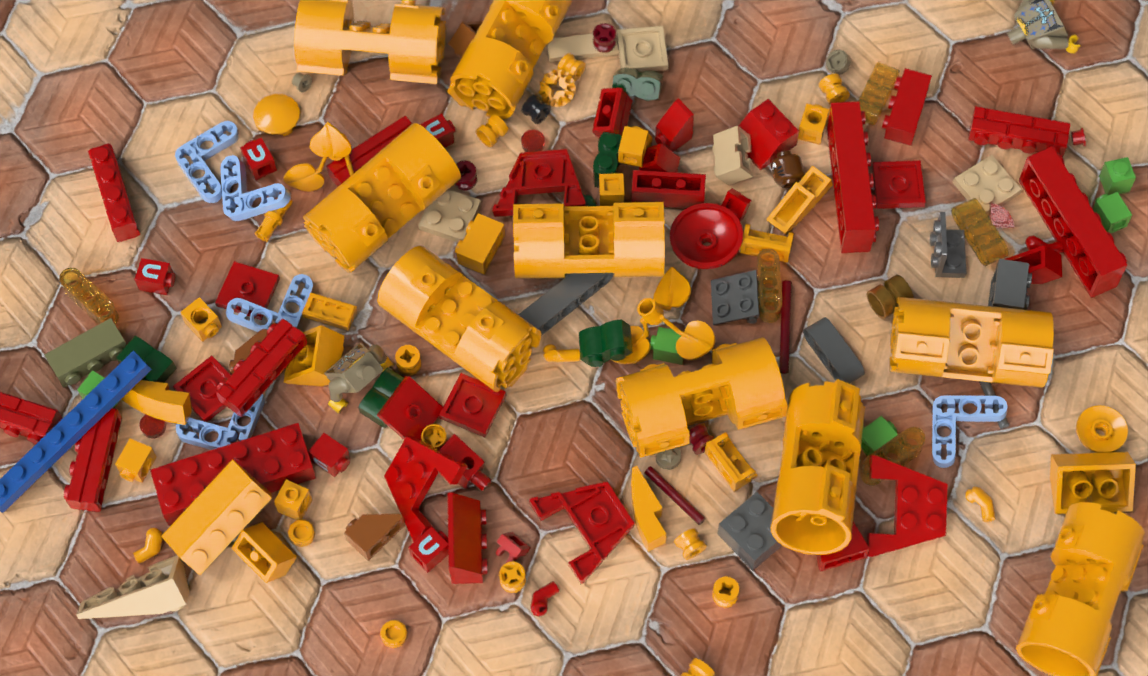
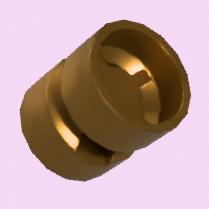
(884, 298)

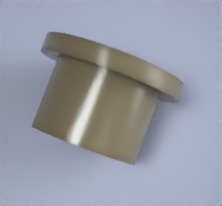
(302, 82)

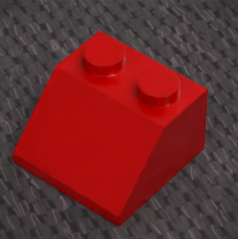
(769, 133)

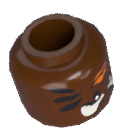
(787, 169)

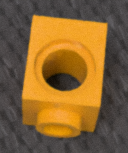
(813, 131)
(633, 146)
(611, 189)
(197, 311)
(135, 461)
(293, 500)

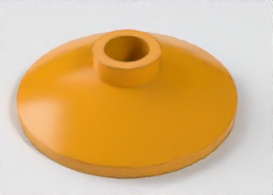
(1106, 420)

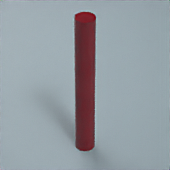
(672, 493)

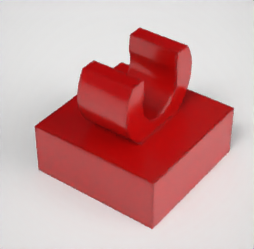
(736, 203)
(512, 544)

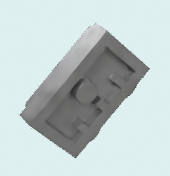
(949, 250)

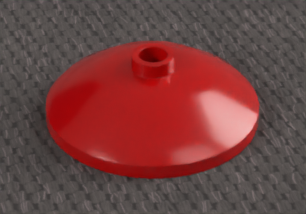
(706, 224)

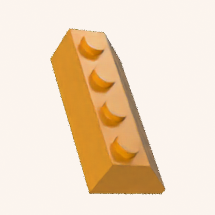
(216, 516)

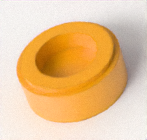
(301, 533)
(393, 634)

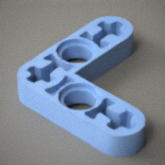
(199, 155)
(245, 199)
(292, 318)
(950, 417)
(225, 435)

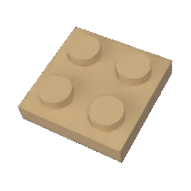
(642, 48)
(987, 183)
(450, 215)

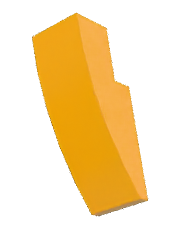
(800, 200)
(160, 402)
(646, 512)

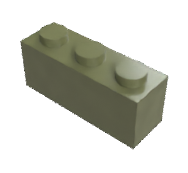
(86, 353)

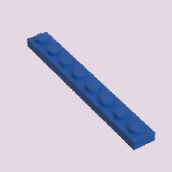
(71, 428)

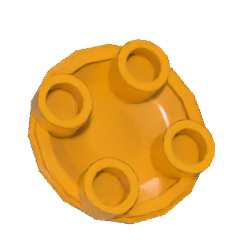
(276, 114)

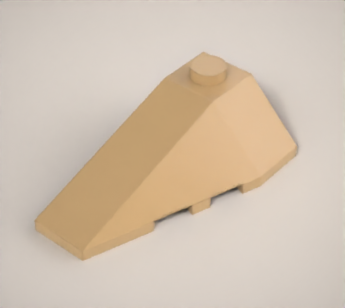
(154, 593)

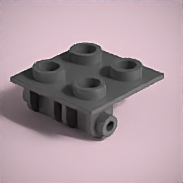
(735, 298)

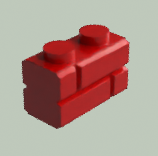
(612, 111)

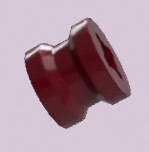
(607, 32)
(469, 178)
(699, 437)

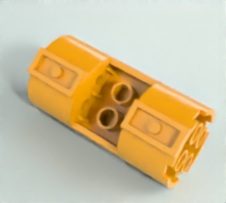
(328, 35)
(504, 54)
(382, 197)
(589, 239)
(458, 318)
(971, 342)
(738, 384)
(819, 468)
(1093, 563)

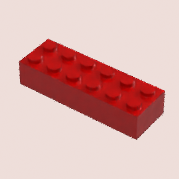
(851, 177)
(1072, 222)
(266, 457)

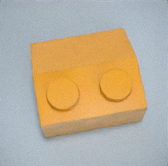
(321, 352)

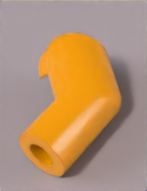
(563, 355)
(984, 500)
(152, 545)

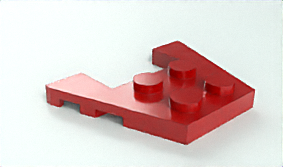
(538, 174)
(412, 476)
(918, 507)
(597, 517)

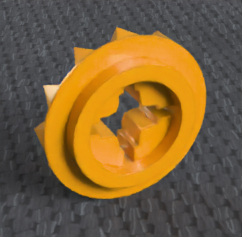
(561, 97)

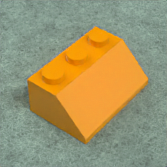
(1094, 479)

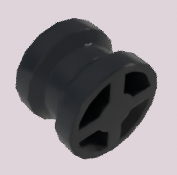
(536, 109)

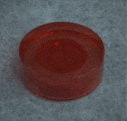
(532, 141)
(152, 427)

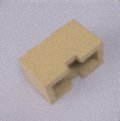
(731, 155)

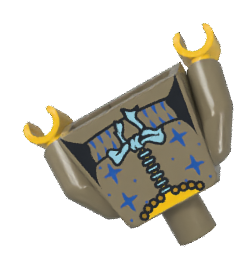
(1041, 27)
(355, 372)

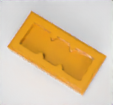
(329, 311)

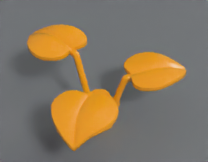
(326, 143)
(671, 292)

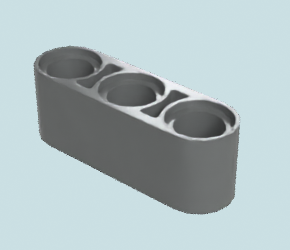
(833, 351)

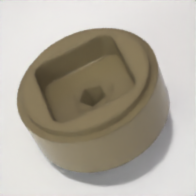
(838, 61)
(669, 459)

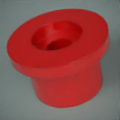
(1078, 137)

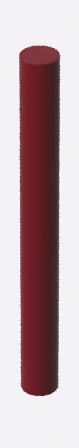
(785, 327)

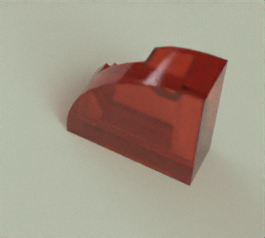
(1000, 216)

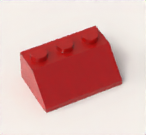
(466, 539)

